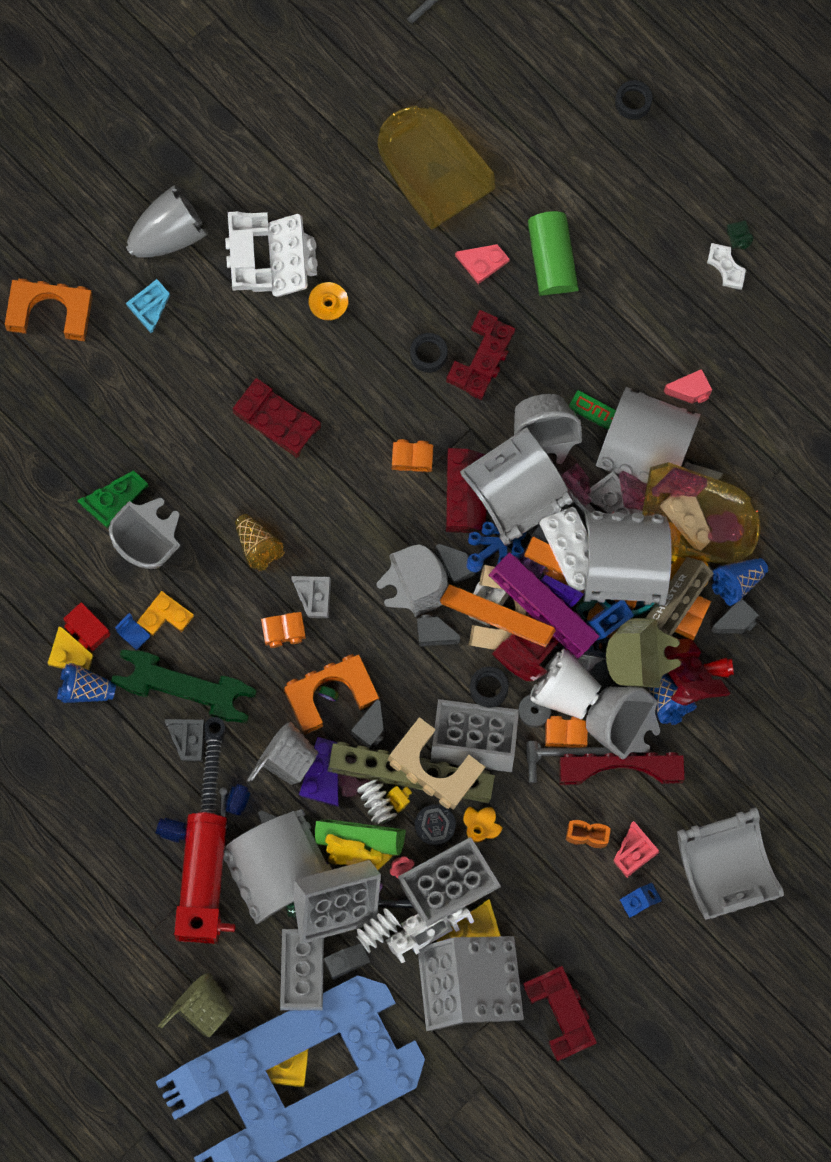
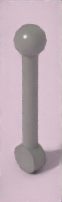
(223, 791)

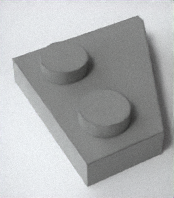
(314, 595)

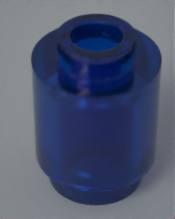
(237, 799)
(171, 830)

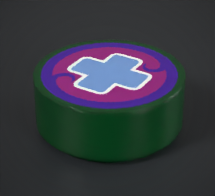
(328, 693)

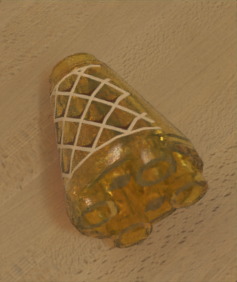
(258, 543)

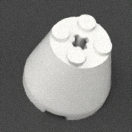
(566, 686)

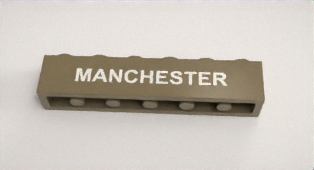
(682, 593)

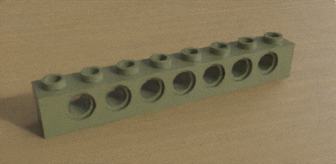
(359, 769)

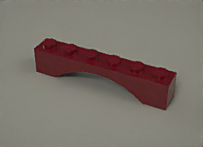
(665, 769)

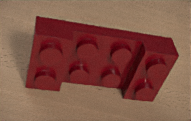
(275, 418)

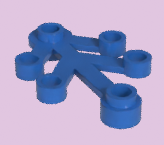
(475, 561)

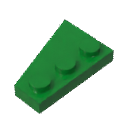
(110, 500)

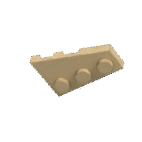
(688, 519)

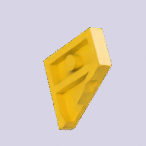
(68, 650)

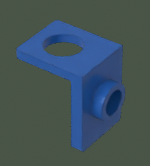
(132, 632)
(640, 900)

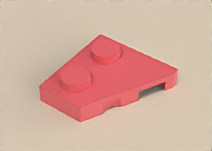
(482, 261)
(634, 851)

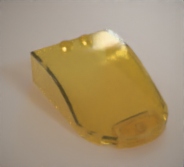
(433, 163)
(713, 499)

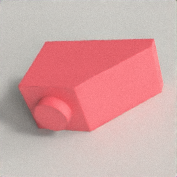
(690, 388)

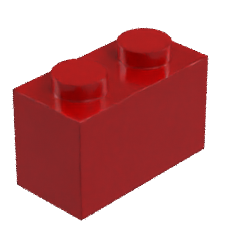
(86, 627)

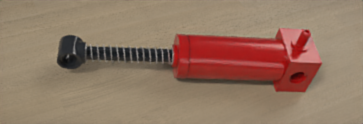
(204, 857)

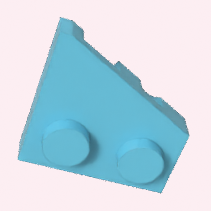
(149, 304)

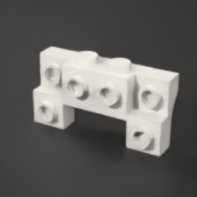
(241, 259)
(418, 935)

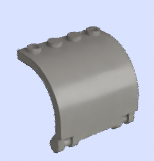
(646, 435)
(518, 485)
(628, 557)
(269, 861)
(728, 865)

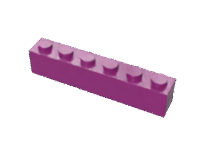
(543, 605)

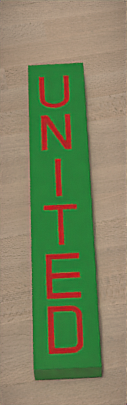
(592, 409)

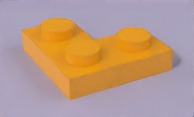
(164, 609)

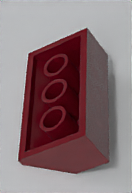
(463, 507)

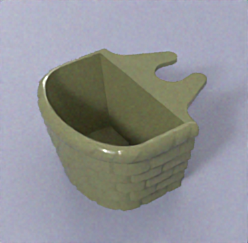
(637, 653)
(202, 1006)

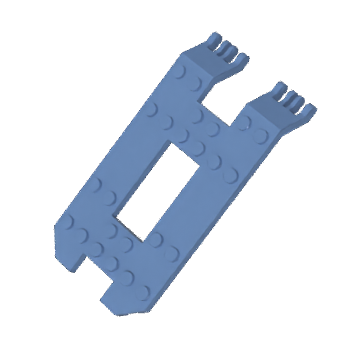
(243, 1062)

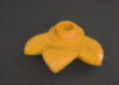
(483, 822)

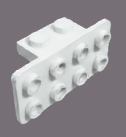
(290, 255)
(569, 545)

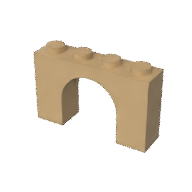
(488, 637)
(448, 789)

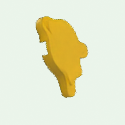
(349, 851)

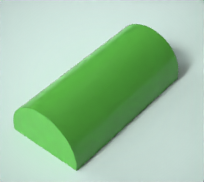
(552, 253)
(380, 838)

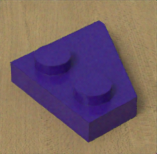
(566, 593)

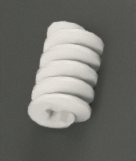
(376, 802)
(377, 929)

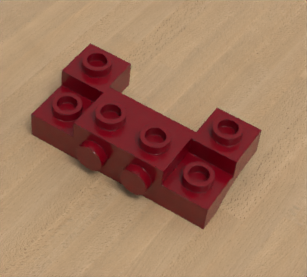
(487, 359)
(566, 1009)

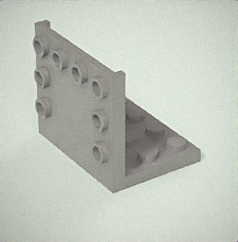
(470, 981)

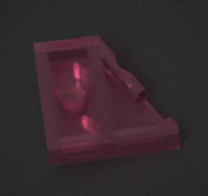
(578, 482)
(680, 484)
(632, 491)

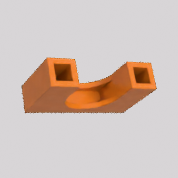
(26, 294)
(349, 672)

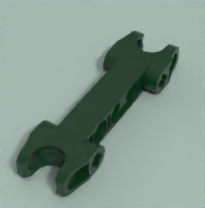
(217, 696)

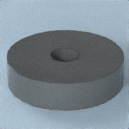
(528, 717)

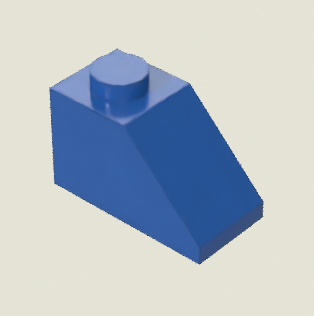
(610, 619)

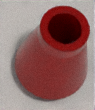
(720, 668)

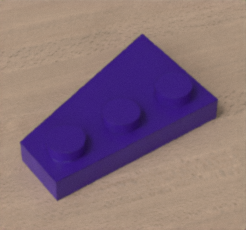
(319, 783)

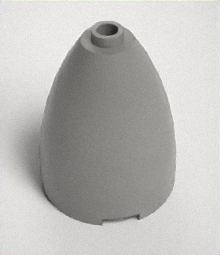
(165, 226)

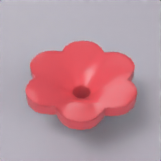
(401, 865)

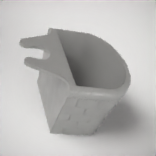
(550, 422)
(143, 536)
(418, 580)
(622, 719)
(287, 755)

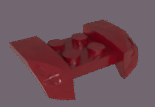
(523, 656)
(691, 676)

